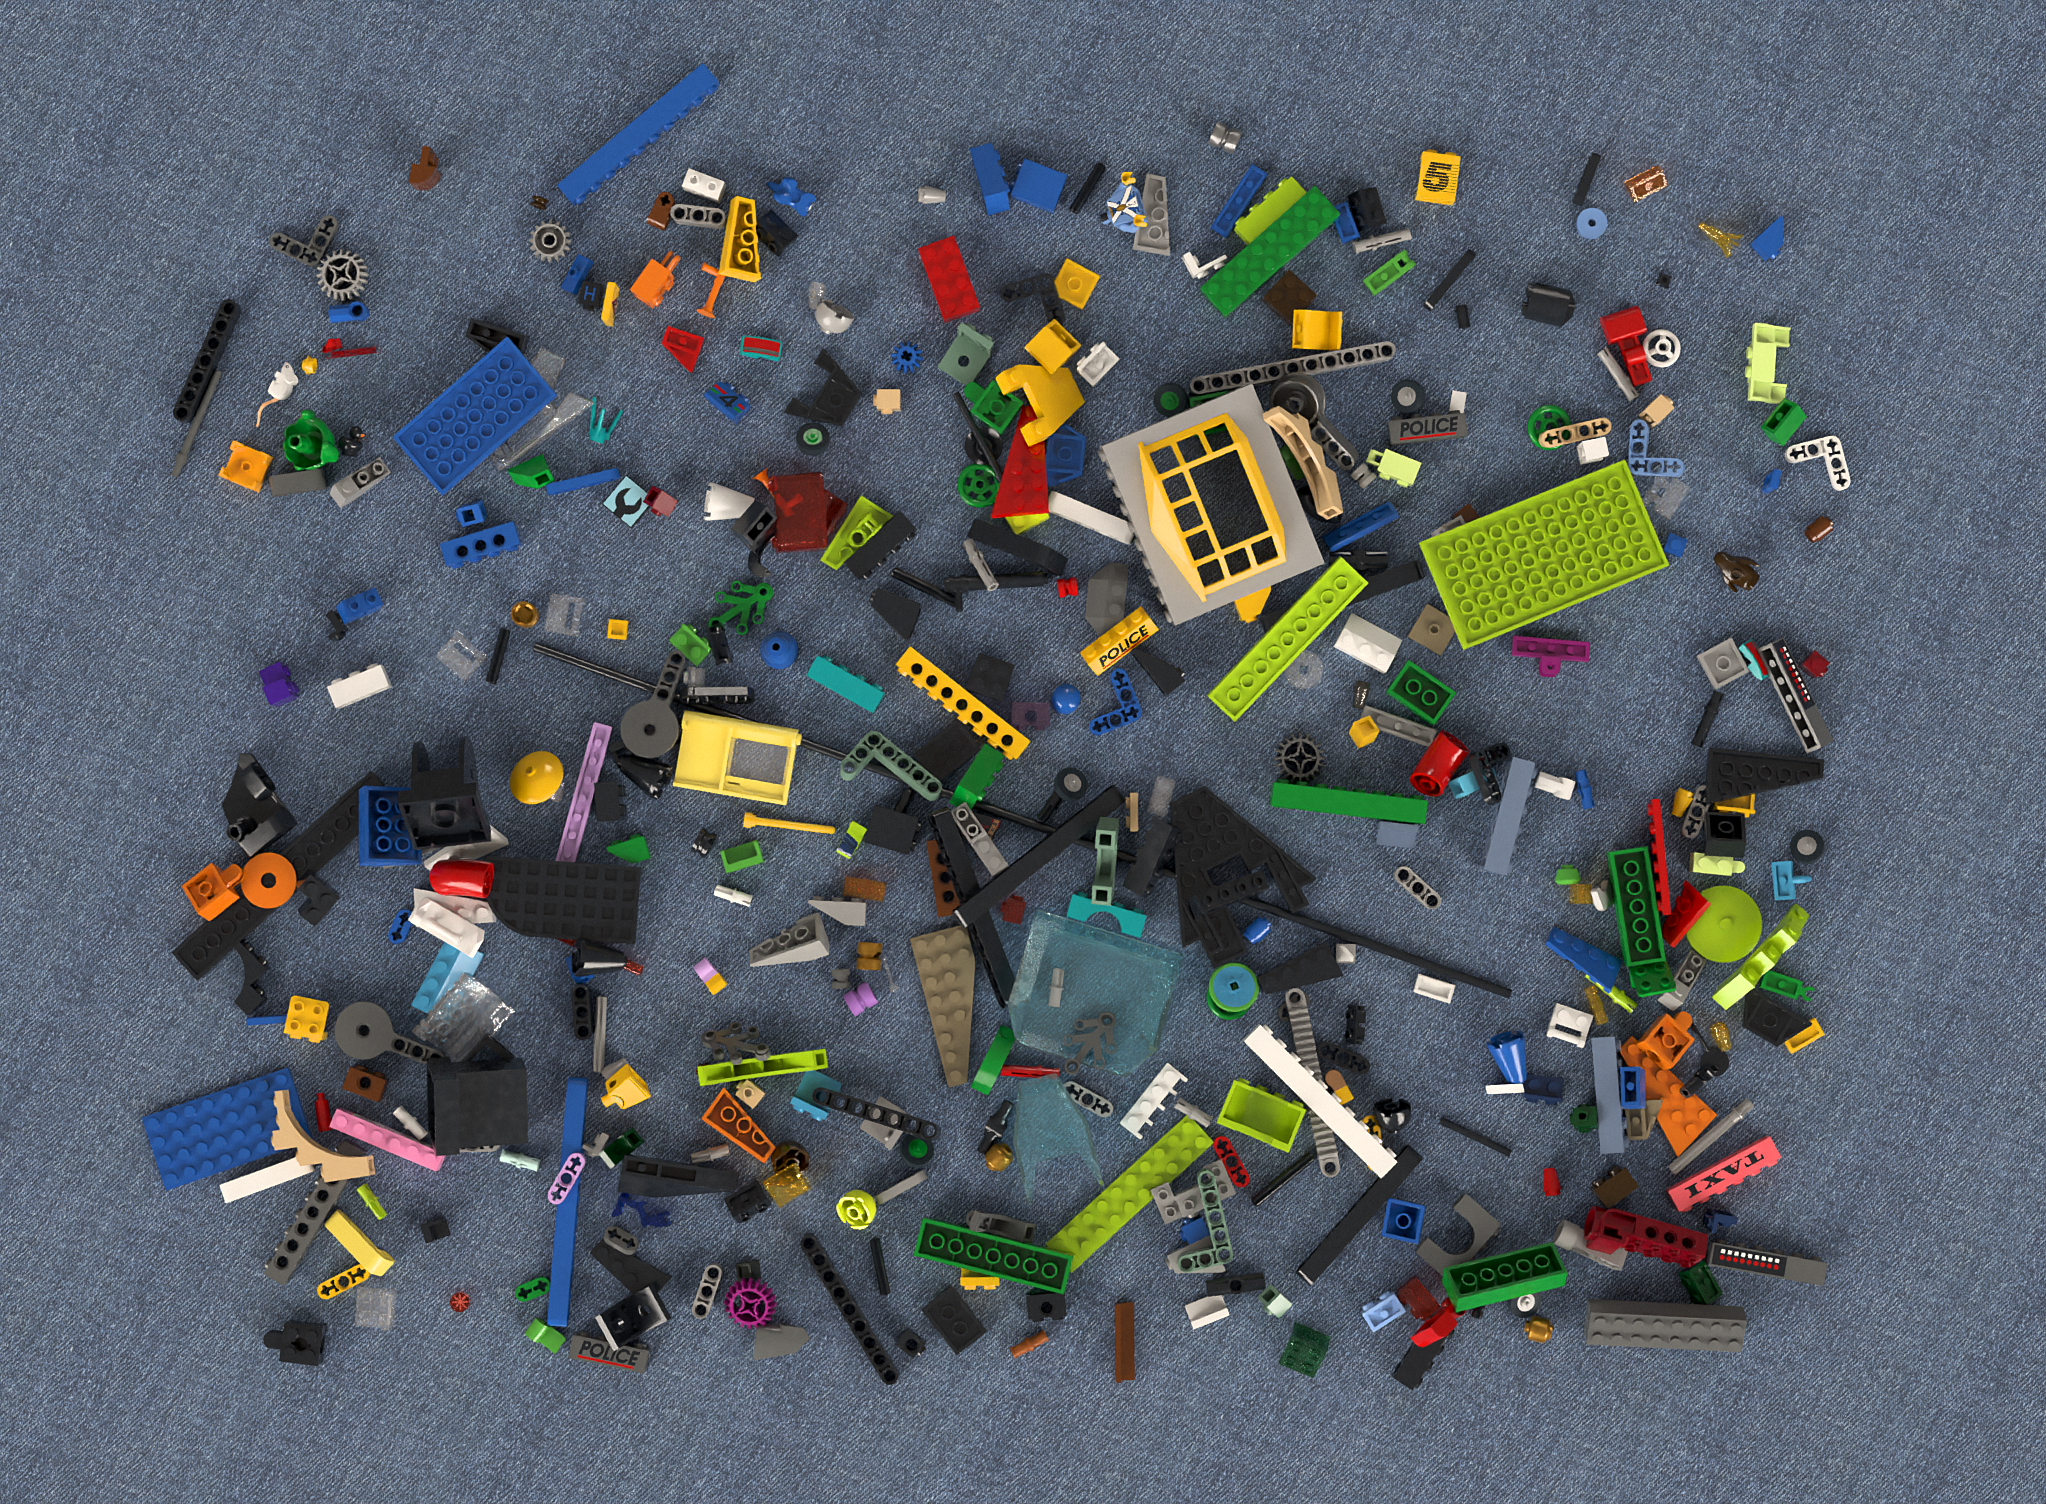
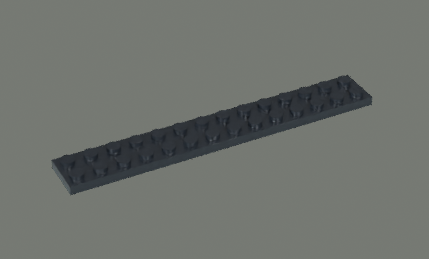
(309, 851)

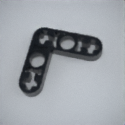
(1044, 292)
(1480, 765)

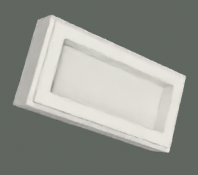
(1434, 988)

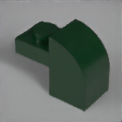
(624, 1144)

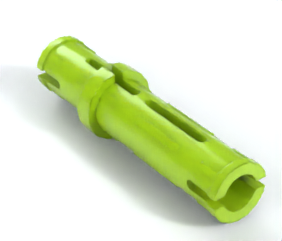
(1618, 996)

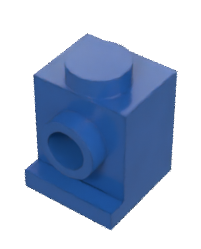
(466, 518)

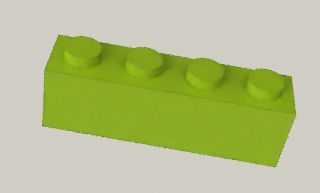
(1270, 210)

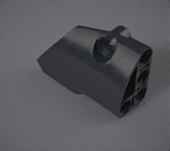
(255, 808)

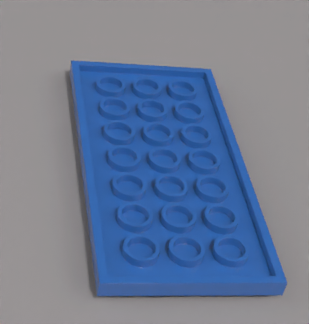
(475, 416)
(220, 1129)

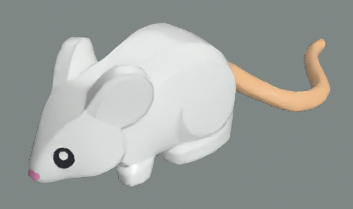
(281, 387)

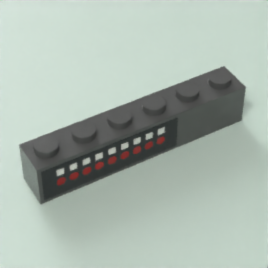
(1795, 695)
(1766, 1263)

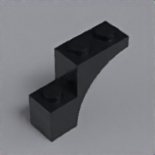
(255, 967)

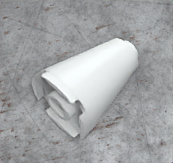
(725, 503)

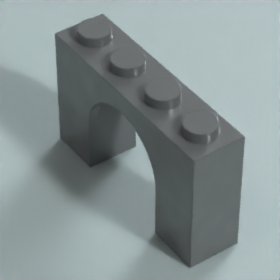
(1482, 1226)

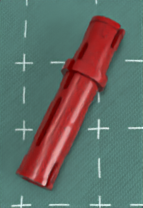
(1027, 1071)

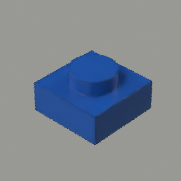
(1675, 545)

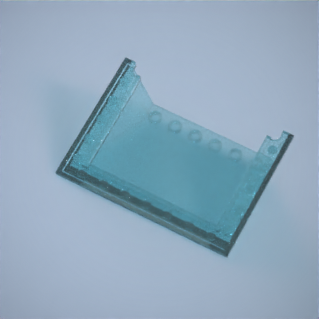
(1099, 976)

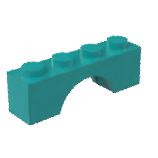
(1130, 921)

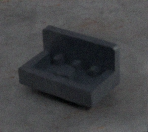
(1367, 208)
(775, 233)

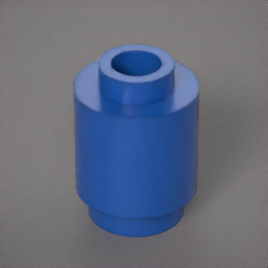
(1257, 930)

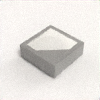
(1345, 953)

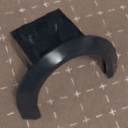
(756, 531)

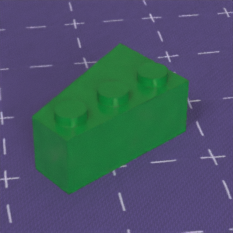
(978, 777)

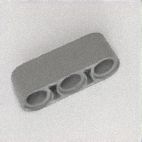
(690, 211)
(1426, 890)
(706, 1300)

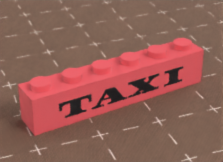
(1723, 1173)

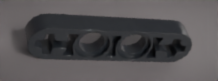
(1449, 280)
(716, 695)

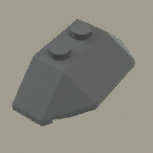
(1107, 597)

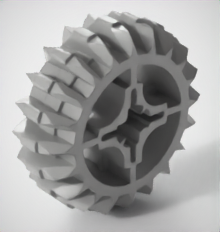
(345, 268)

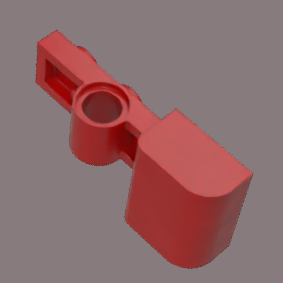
(1623, 329)
(1438, 1326)

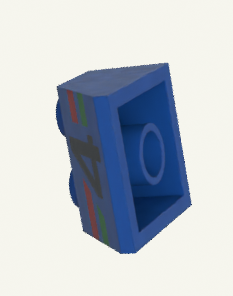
(727, 401)

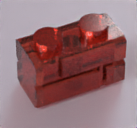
(1418, 1298)

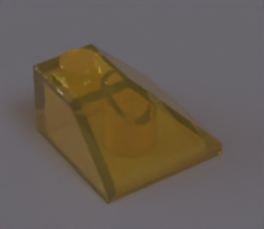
(787, 1185)

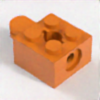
(655, 280)
(213, 881)
(1667, 1039)

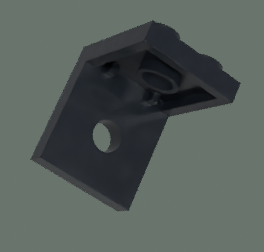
(632, 1317)

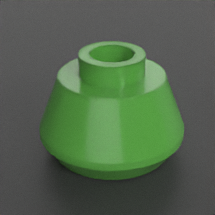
(1567, 875)

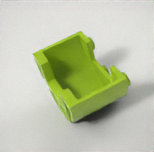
(1262, 1114)

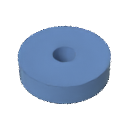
(1597, 217)

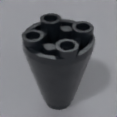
(646, 774)

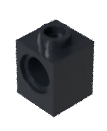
(907, 1335)

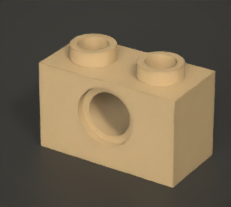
(1657, 410)

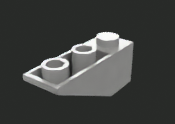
(359, 482)
(846, 912)
(1684, 979)

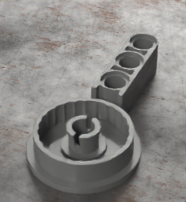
(1312, 407)
(654, 713)
(380, 1037)

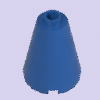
(785, 655)
(1510, 1055)

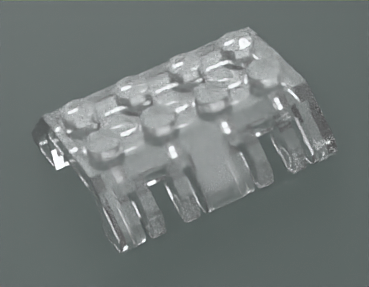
(463, 1017)

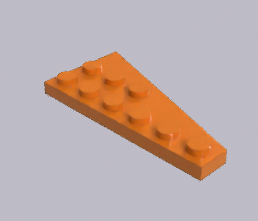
(1679, 1116)

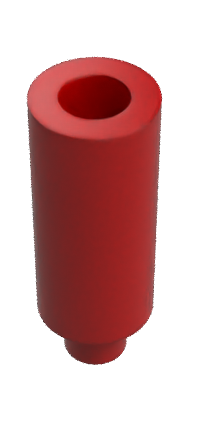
(322, 1113)

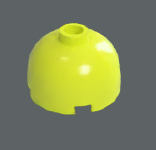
(857, 1209)

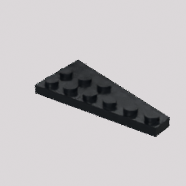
(1747, 773)

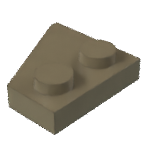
(1642, 1120)

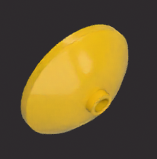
(536, 777)

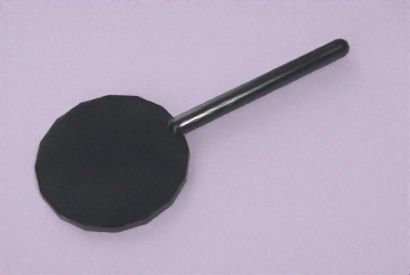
(1712, 1055)

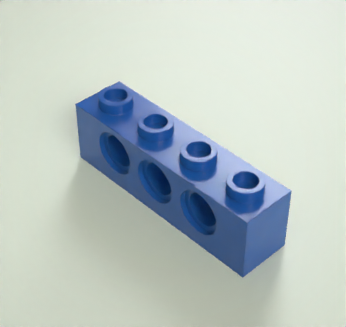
(451, 548)

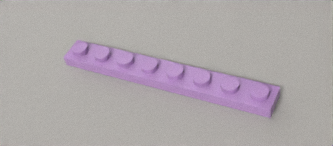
(584, 793)

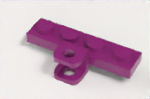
(1550, 652)

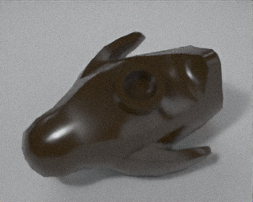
(1737, 570)

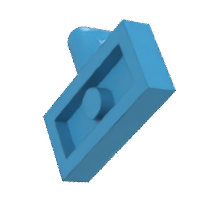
(1785, 881)

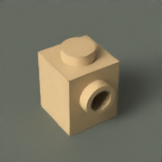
(887, 400)
(749, 1092)

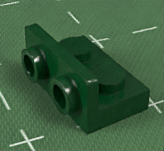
(1700, 1284)

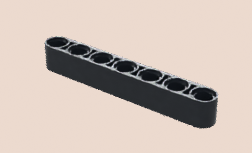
(206, 351)
(885, 1113)

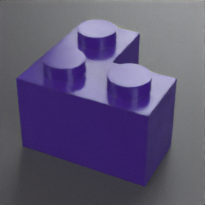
(278, 684)

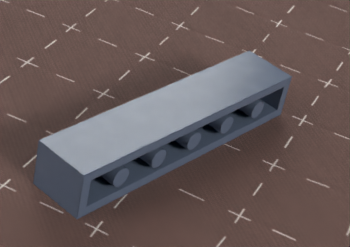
(1608, 1094)

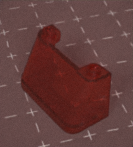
(799, 512)

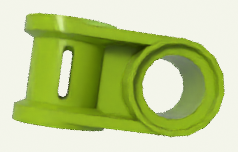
(866, 528)

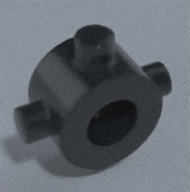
(1663, 280)

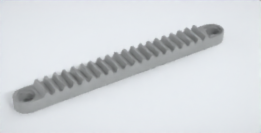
(1307, 1053)

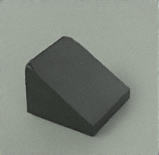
(748, 1269)

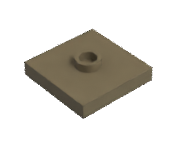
(1432, 630)

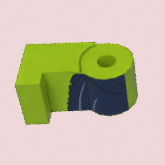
(851, 840)

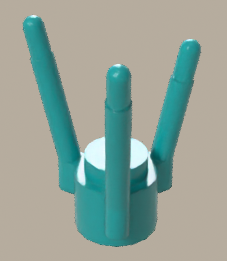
(598, 433)

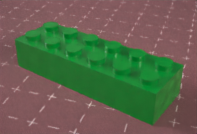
(1635, 906)
(1504, 1276)

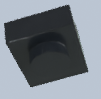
(337, 622)

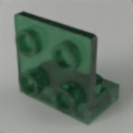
(1305, 1350)

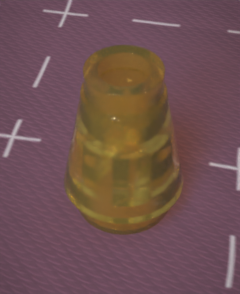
(1720, 1034)

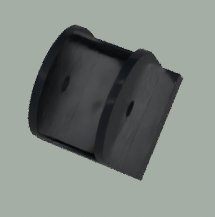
(444, 803)

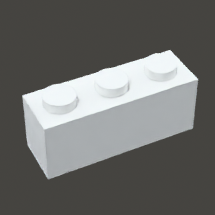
(359, 686)

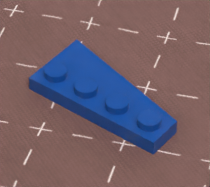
(1585, 957)

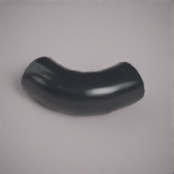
(1308, 505)

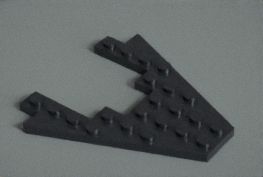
(1211, 837)

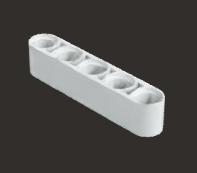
(1090, 517)
(263, 1179)

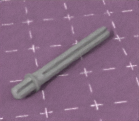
(1711, 1136)

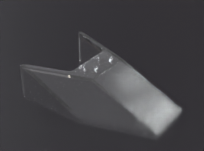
(547, 421)

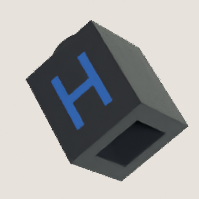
(590, 296)

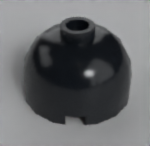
(1392, 1115)

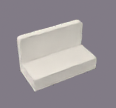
(1206, 1310)

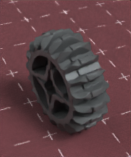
(1299, 767)

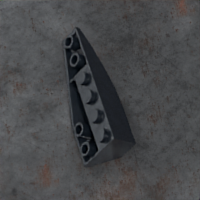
(670, 1178)

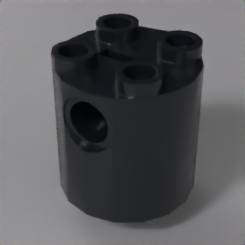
(1548, 304)

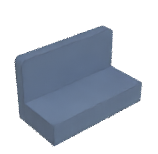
(1396, 834)

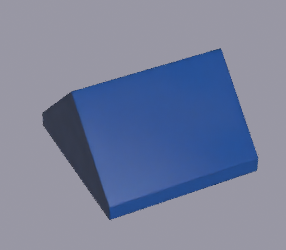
(1403, 1220)

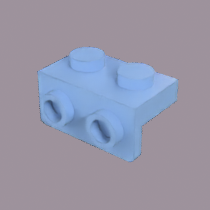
(1382, 1311)

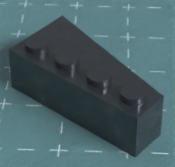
(1306, 968)

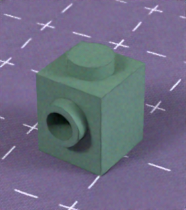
(1274, 1301)

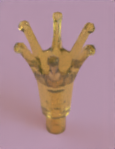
(1720, 238)

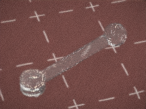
(893, 988)

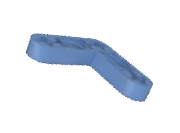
(1642, 456)

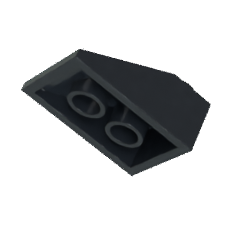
(1163, 674)

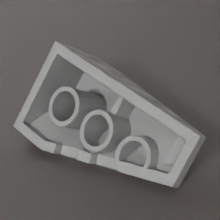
(800, 943)

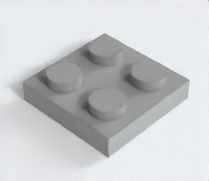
(1723, 663)

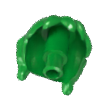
(309, 442)

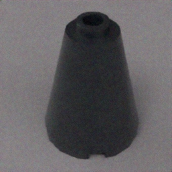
(595, 958)

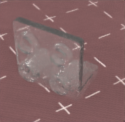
(375, 1307)

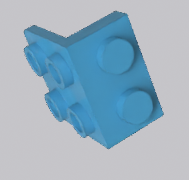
(803, 1097)

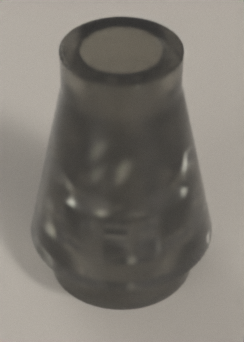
(1360, 693)

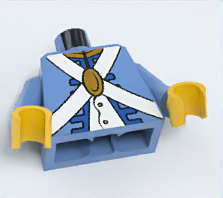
(1125, 207)

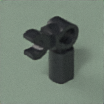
(1700, 1077)

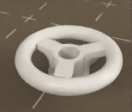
(1666, 343)

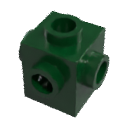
(1589, 1122)

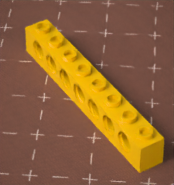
(905, 666)

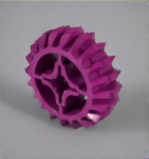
(743, 1290)

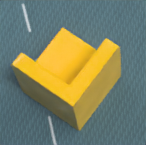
(1364, 731)

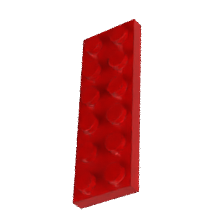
(1658, 849)

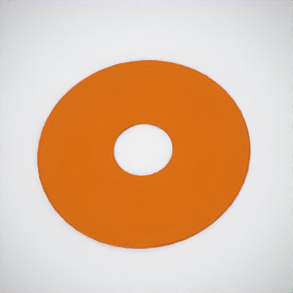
(285, 880)

